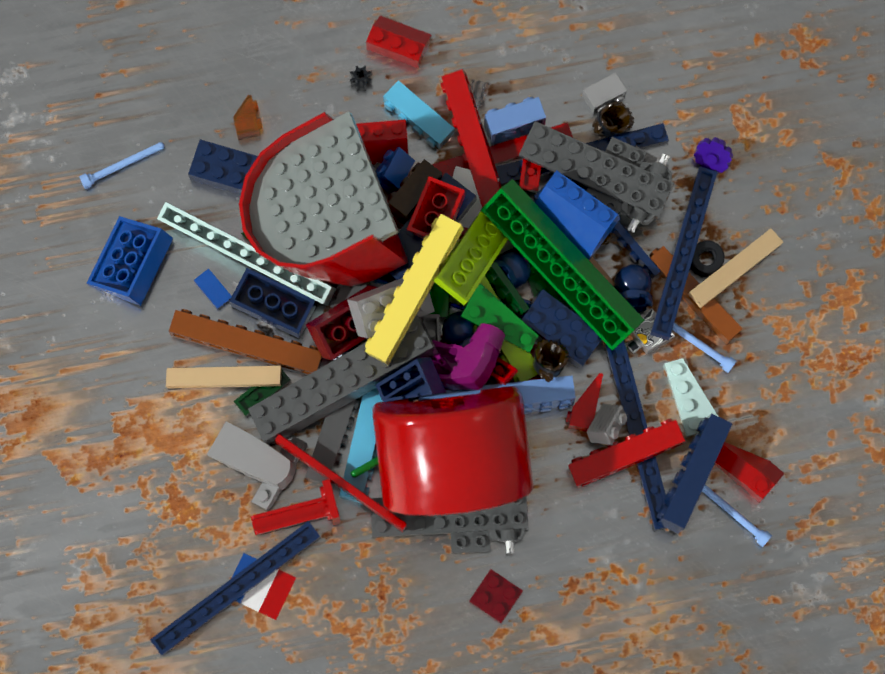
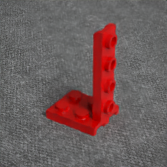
(299, 513)

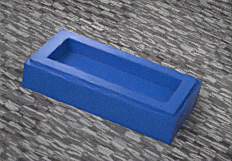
(213, 289)

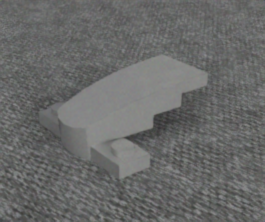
(256, 460)

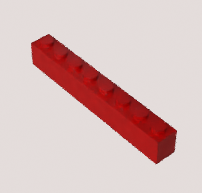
(471, 134)

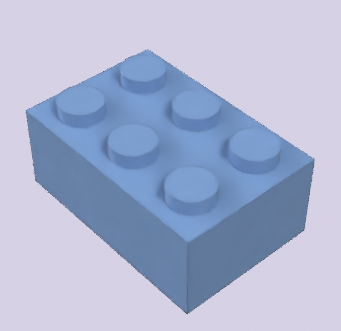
(513, 120)

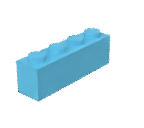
(418, 115)

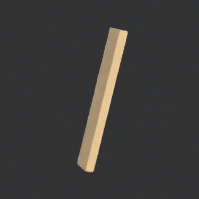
(735, 268)
(223, 377)

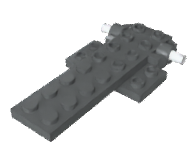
(612, 176)
(468, 530)

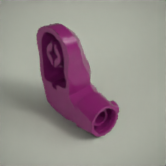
(469, 365)

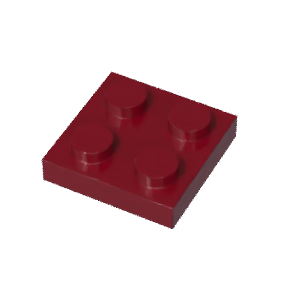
(495, 596)

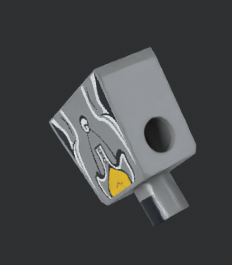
(642, 337)

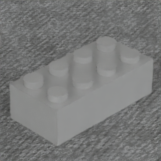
(370, 307)

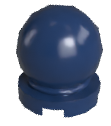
(515, 267)
(634, 285)
(457, 329)

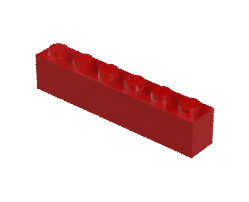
(627, 453)

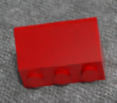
(398, 41)
(382, 136)
(435, 200)

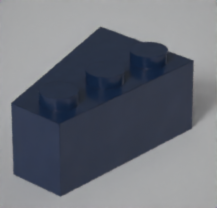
(411, 381)

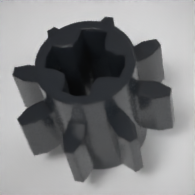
(364, 80)

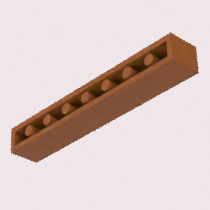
(244, 342)

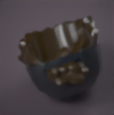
(613, 120)
(550, 359)

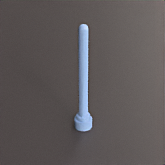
(88, 179)
(726, 362)
(761, 536)

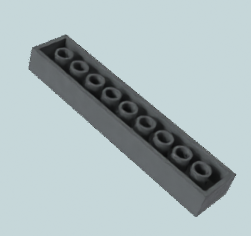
(335, 386)

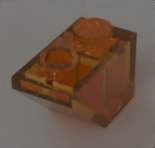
(245, 119)

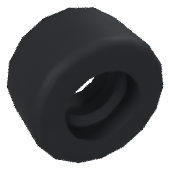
(717, 252)

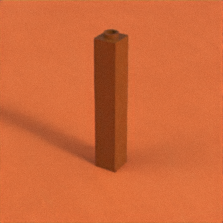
(712, 313)

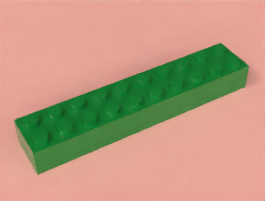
(562, 264)

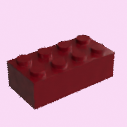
(335, 329)

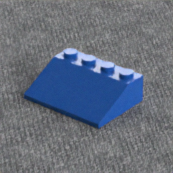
(577, 213)
(130, 260)

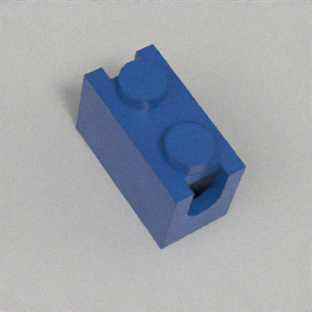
(394, 169)

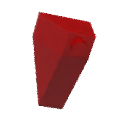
(748, 470)

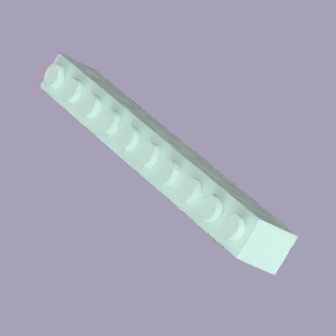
(243, 252)

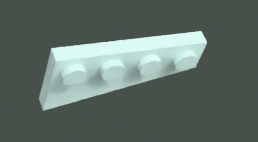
(688, 396)

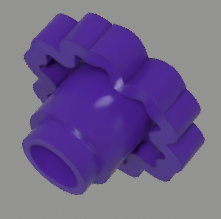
(713, 154)

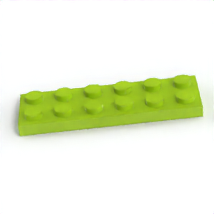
(471, 259)

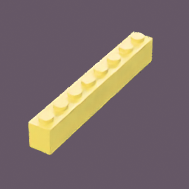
(414, 289)

